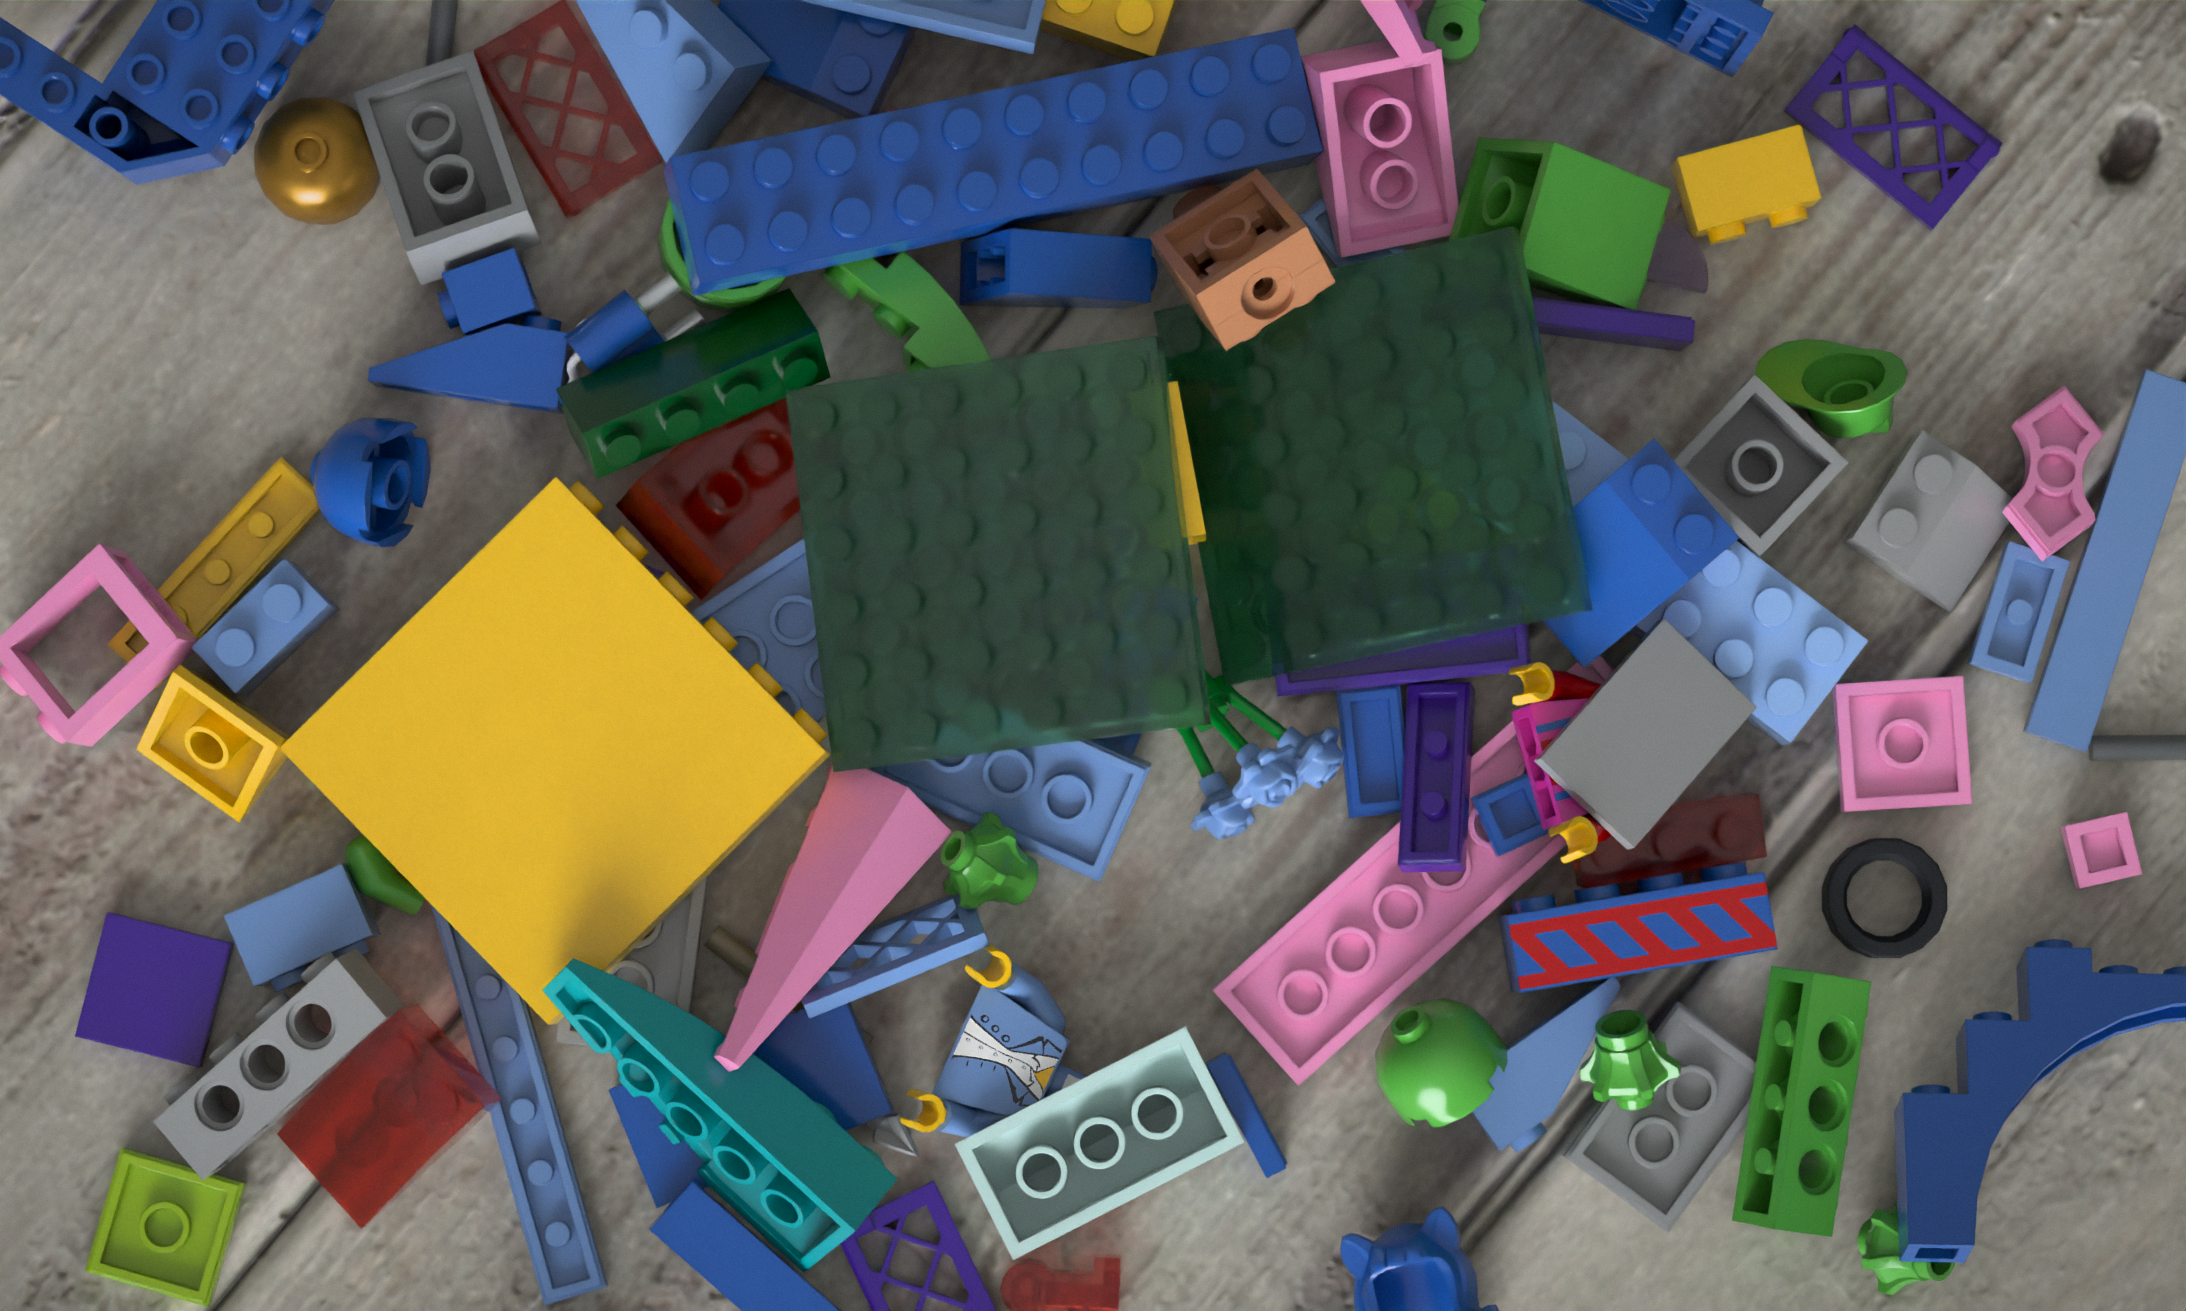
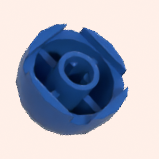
(370, 477)

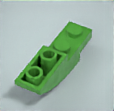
(911, 304)

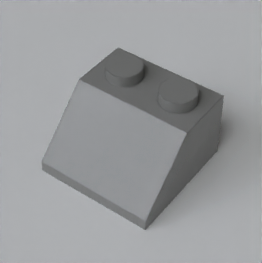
(1931, 520)

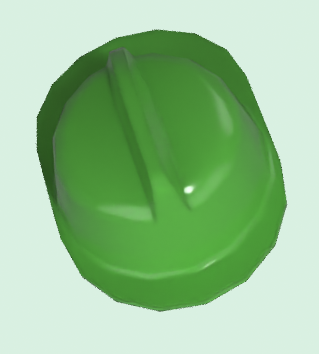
(1839, 385)

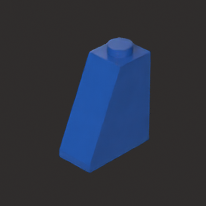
(1056, 270)

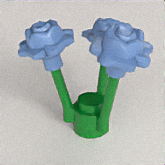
(1265, 774)

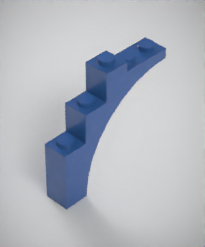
(1948, 1136)

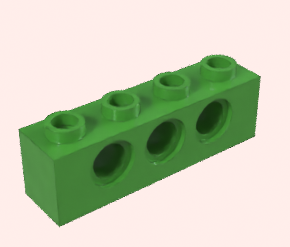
(1801, 1101)

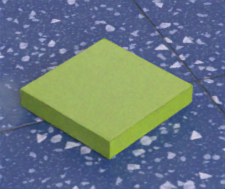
(165, 1227)

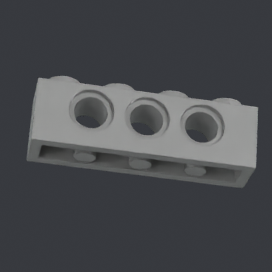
(212, 1135)

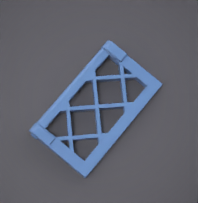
(907, 958)

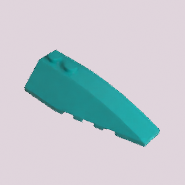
(756, 1132)

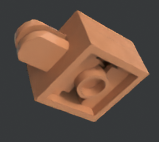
(1240, 257)

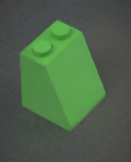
(1578, 219)

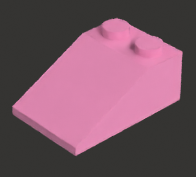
(1383, 145)

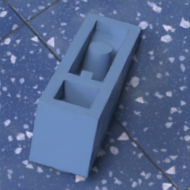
(1541, 1069)

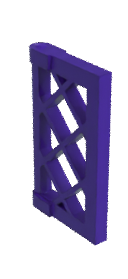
(1891, 179)
(949, 1244)

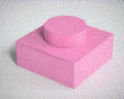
(2101, 850)

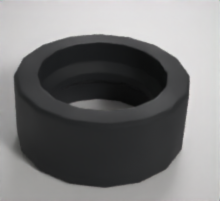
(1919, 864)

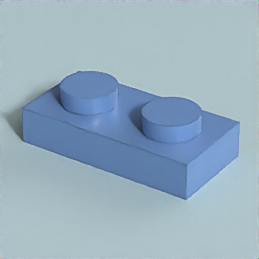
(2018, 613)

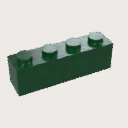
(693, 383)

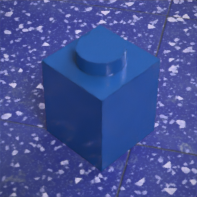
(488, 293)

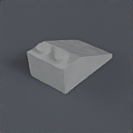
(445, 166)

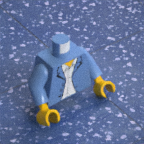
(1002, 1055)

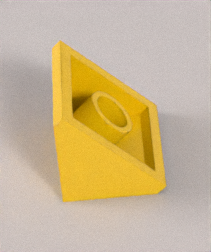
(213, 742)

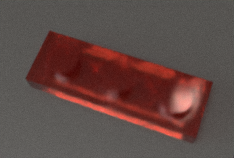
(1680, 841)

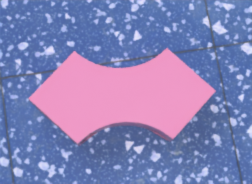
(2052, 498)

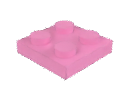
(1902, 744)

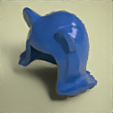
(1413, 1268)

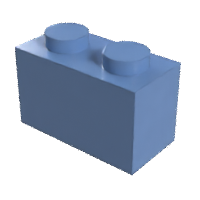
(265, 627)
(300, 925)

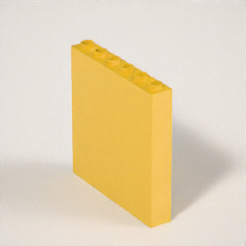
(557, 746)

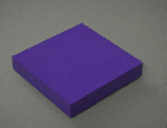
(154, 989)

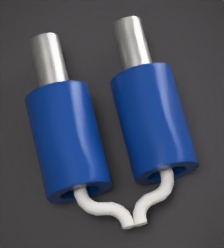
(624, 327)

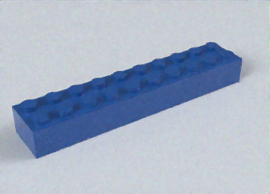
(991, 161)

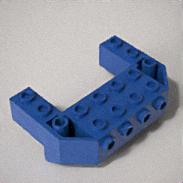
(178, 91)

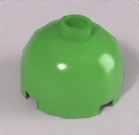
(1438, 1061)

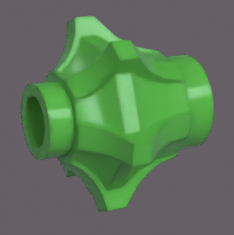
(987, 865)
(1627, 1061)
(1880, 1250)

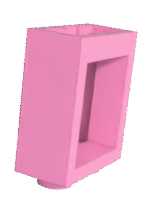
(144, 606)

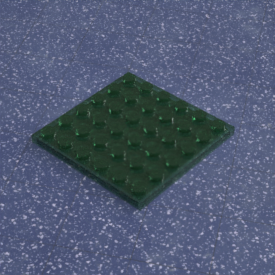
(1379, 464)
(998, 555)

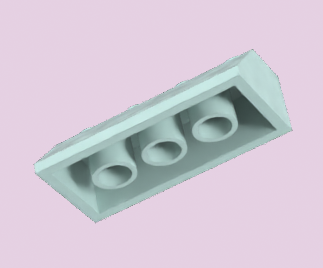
(1099, 1143)

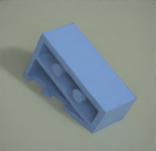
(679, 66)

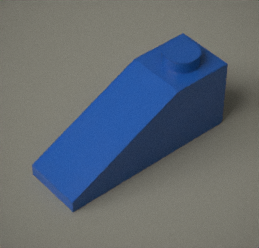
(494, 366)

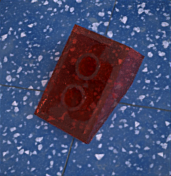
(718, 497)
(388, 1114)

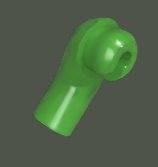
(378, 877)

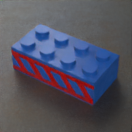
(1638, 931)

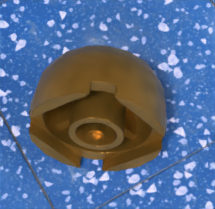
(316, 161)

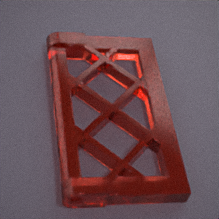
(586, 61)

